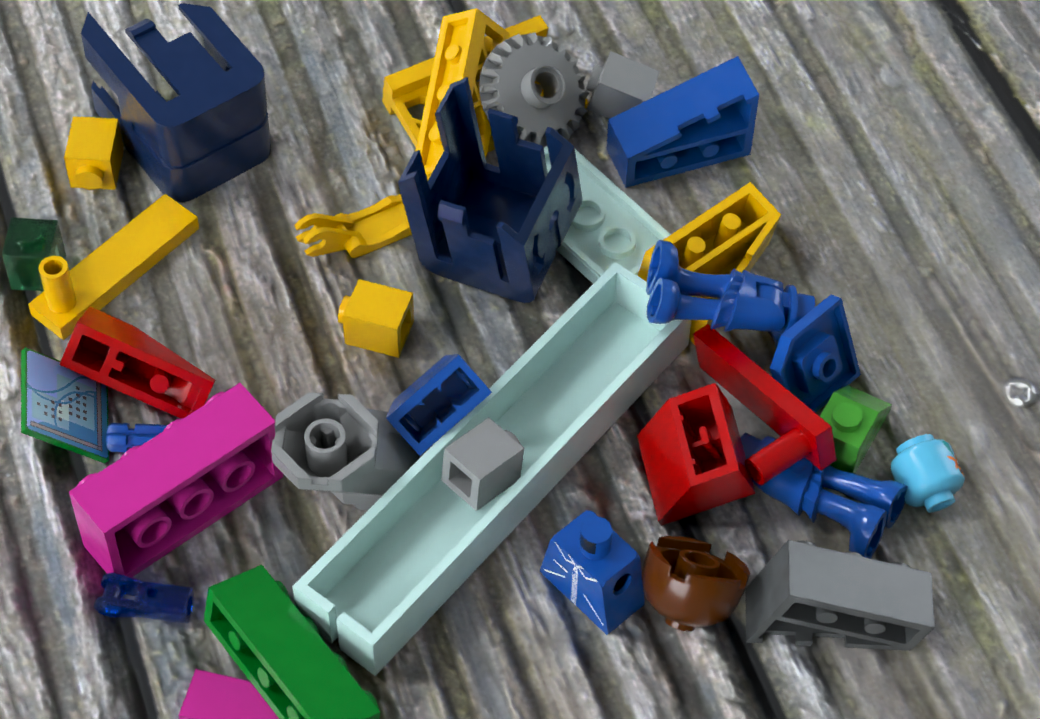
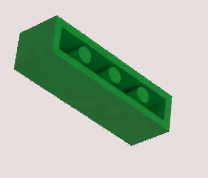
(283, 651)

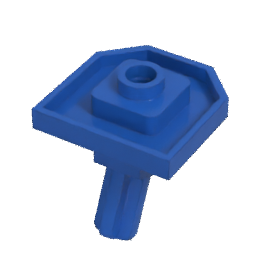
(816, 354)

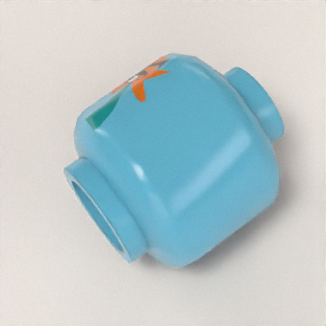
(929, 472)

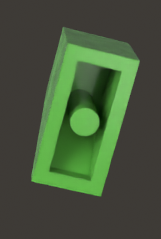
(854, 423)

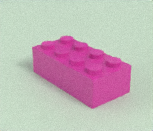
(176, 483)

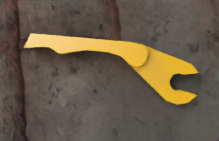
(357, 231)

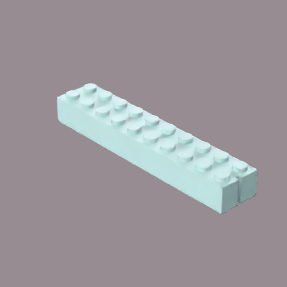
(424, 537)

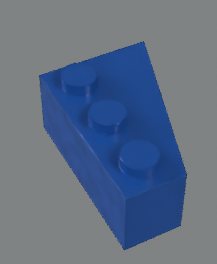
(686, 126)

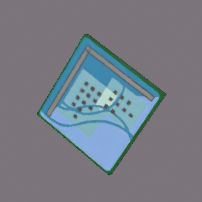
(63, 406)

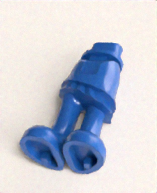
(742, 297)
(802, 489)

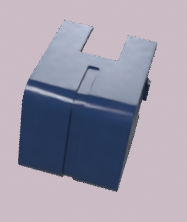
(208, 130)
(486, 220)

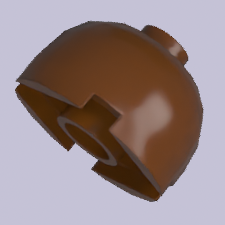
(691, 584)

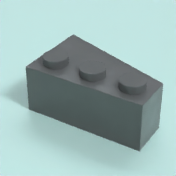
(839, 595)

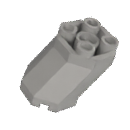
(340, 449)

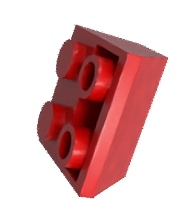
(694, 455)

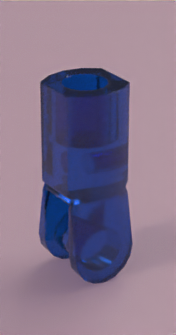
(151, 600)

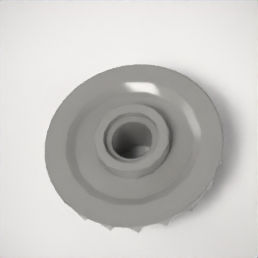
(510, 79)

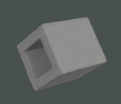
(619, 85)
(482, 463)

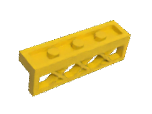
(457, 56)

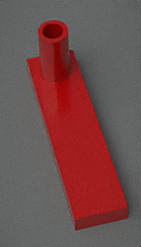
(799, 427)

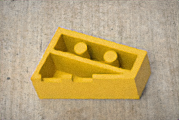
(723, 238)

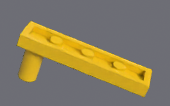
(110, 266)

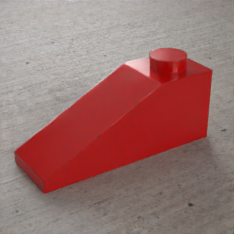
(135, 364)

